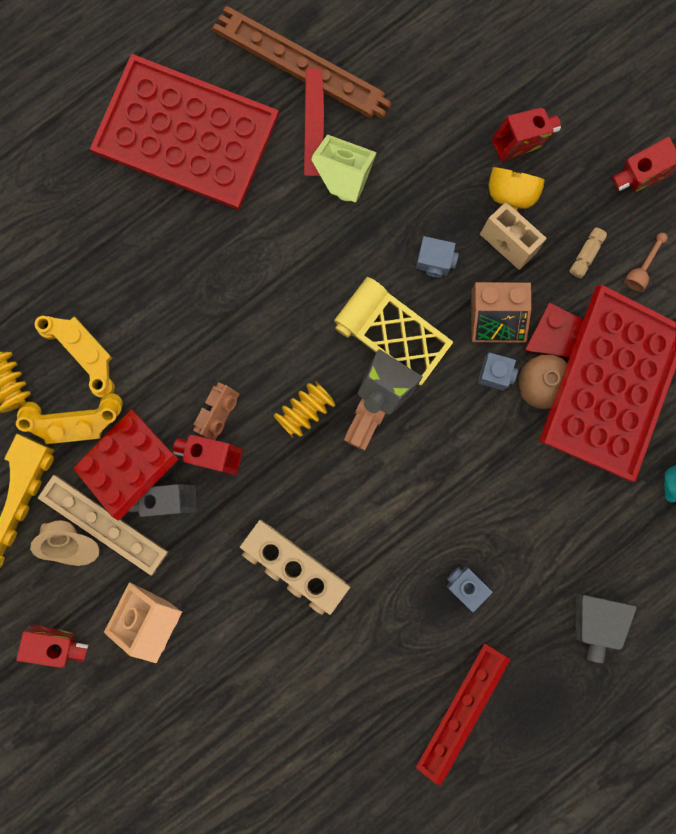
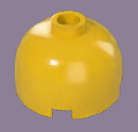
(515, 188)

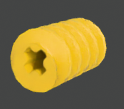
(10, 393)
(304, 409)

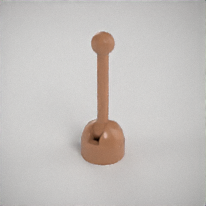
(638, 278)

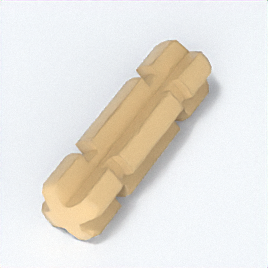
(588, 252)

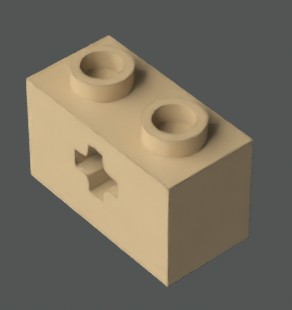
(512, 235)

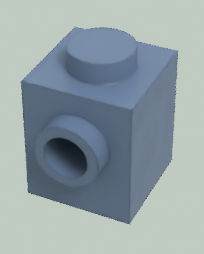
(436, 257)
(497, 372)
(468, 588)

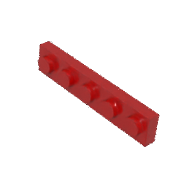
(462, 714)

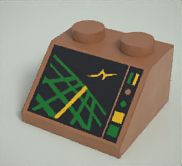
(500, 312)

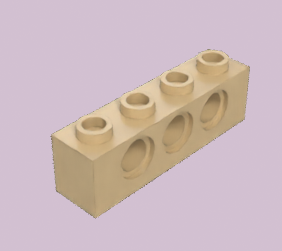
(321, 602)

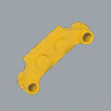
(82, 347)
(69, 425)

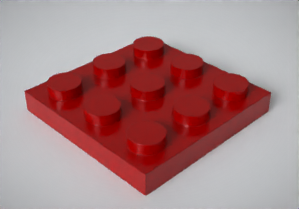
(125, 464)

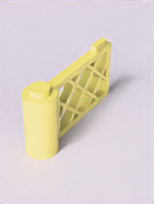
(366, 306)

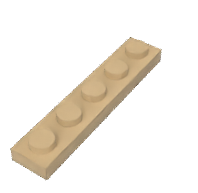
(100, 524)

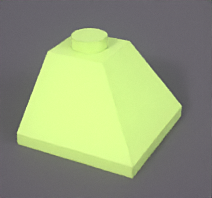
(343, 167)

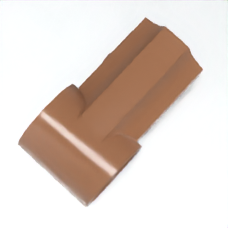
(363, 426)

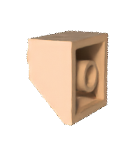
(142, 623)

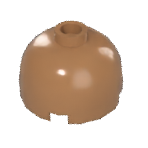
(541, 379)

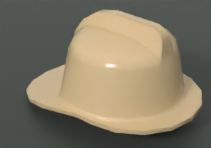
(62, 543)

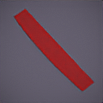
(313, 118)

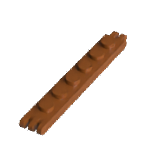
(295, 59)

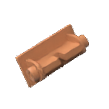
(222, 400)

